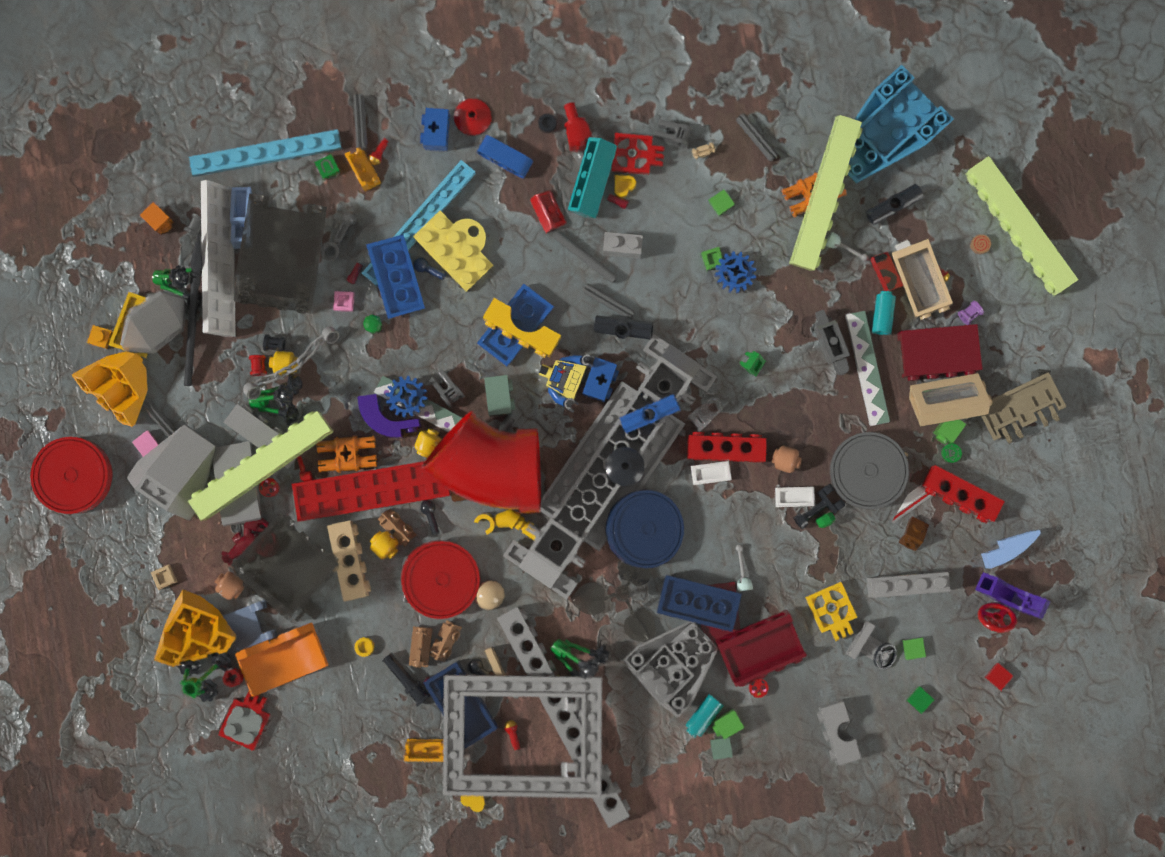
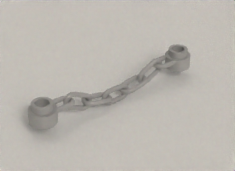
(253, 391)

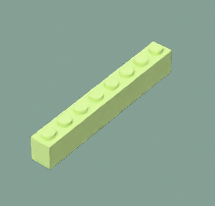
(825, 193)
(1021, 226)
(260, 466)

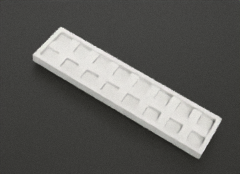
(217, 260)

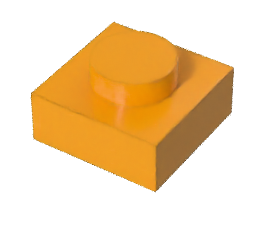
(100, 337)

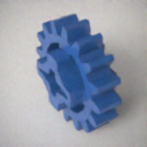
(742, 273)
(397, 399)

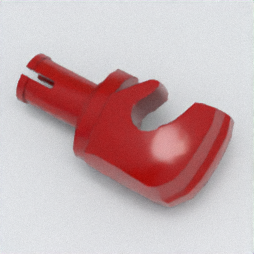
(577, 129)

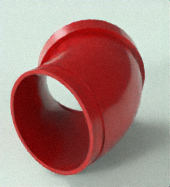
(489, 465)

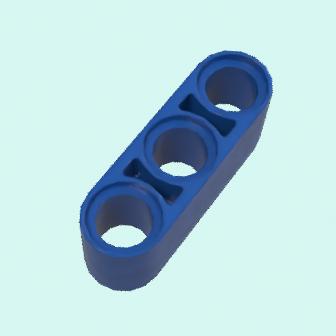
(505, 156)

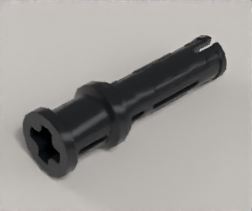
(412, 687)

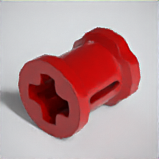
(257, 365)
(229, 673)

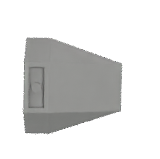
(154, 323)
(174, 471)
(673, 665)

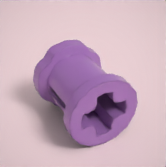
(970, 312)

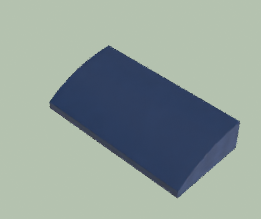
(477, 718)

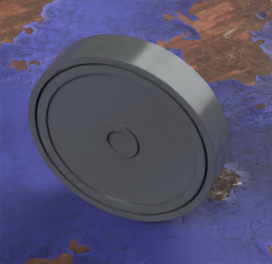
(869, 470)

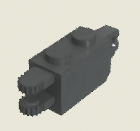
(832, 342)

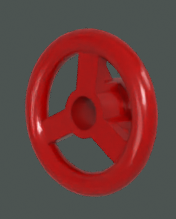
(995, 620)

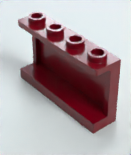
(940, 352)
(761, 648)

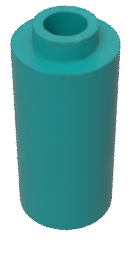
(884, 313)
(703, 716)

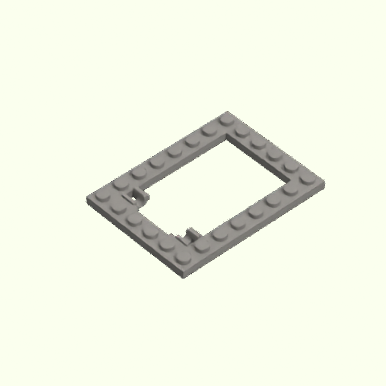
(587, 771)

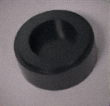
(547, 123)

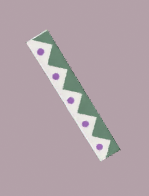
(867, 368)
(432, 412)

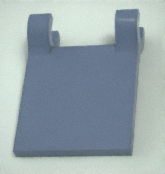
(247, 627)

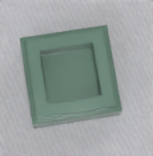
(721, 748)

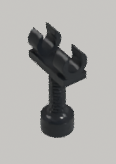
(802, 519)

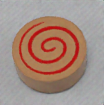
(980, 244)

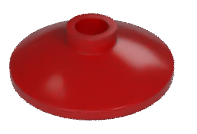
(475, 125)

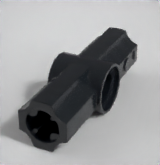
(904, 199)
(635, 328)

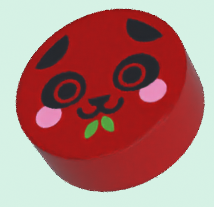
(269, 487)
(758, 688)

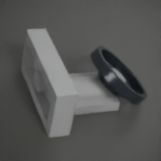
(871, 647)

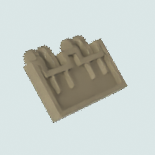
(1021, 404)

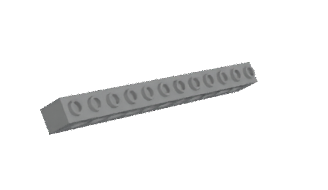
(613, 814)

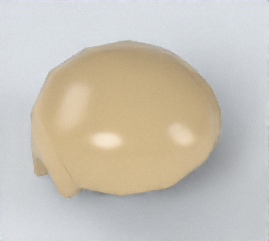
(489, 595)

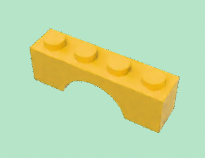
(543, 340)

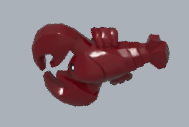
(243, 542)

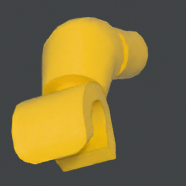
(504, 519)

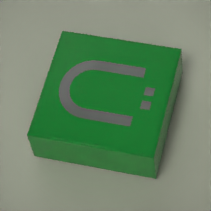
(327, 167)

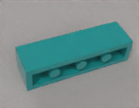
(592, 177)

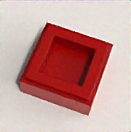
(998, 676)

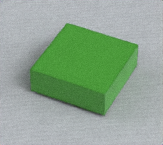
(721, 202)
(711, 258)
(914, 648)

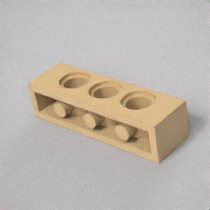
(336, 533)

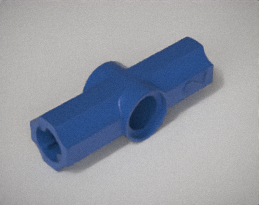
(661, 408)

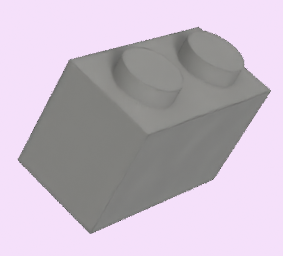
(622, 245)

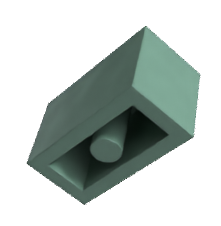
(498, 396)

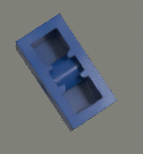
(439, 139)
(592, 388)

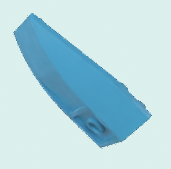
(894, 124)

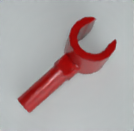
(304, 475)

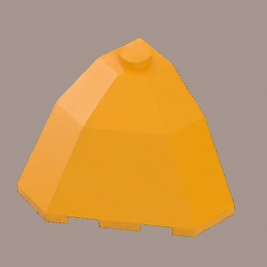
(118, 384)
(193, 631)

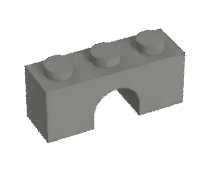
(832, 716)

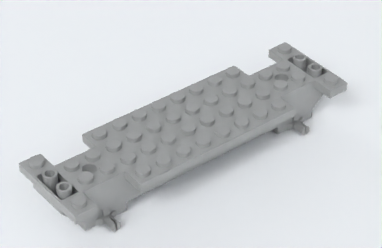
(583, 491)

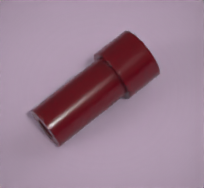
(623, 203)
(352, 277)

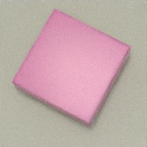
(343, 301)
(145, 443)

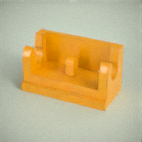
(363, 169)
(424, 750)

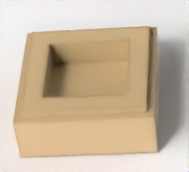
(164, 577)

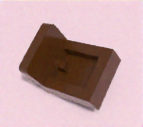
(914, 534)

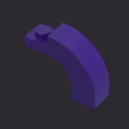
(371, 412)
(1011, 596)

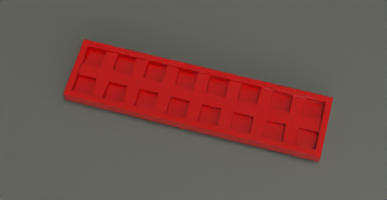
(365, 491)

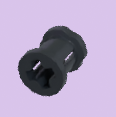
(268, 340)

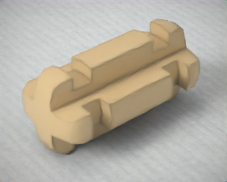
(703, 150)

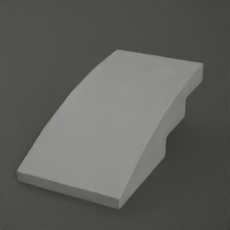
(247, 507)

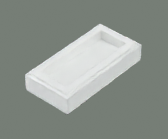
(711, 473)
(794, 497)

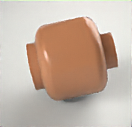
(786, 459)
(229, 585)

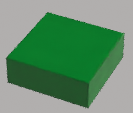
(920, 699)

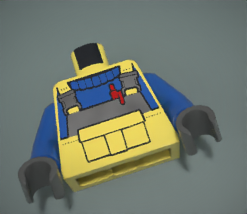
(565, 378)

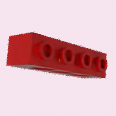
(696, 452)
(991, 503)

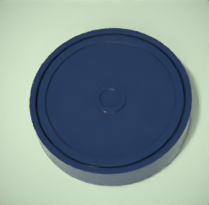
(644, 529)

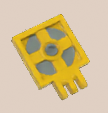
(832, 610)

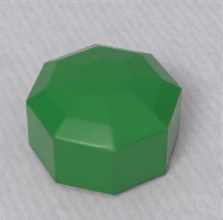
(372, 324)
(825, 520)

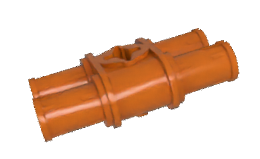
(804, 188)
(353, 462)

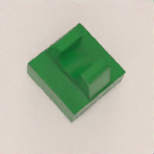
(754, 363)

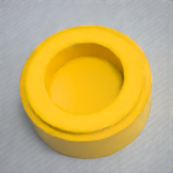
(364, 646)

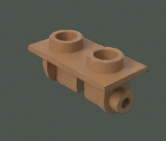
(403, 532)
(420, 647)
(442, 649)

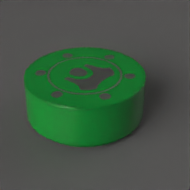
(951, 453)

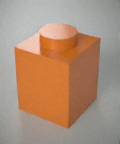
(157, 218)

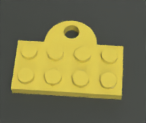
(455, 249)

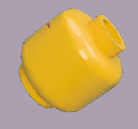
(282, 359)
(427, 442)
(384, 545)

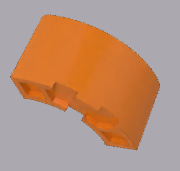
(282, 660)

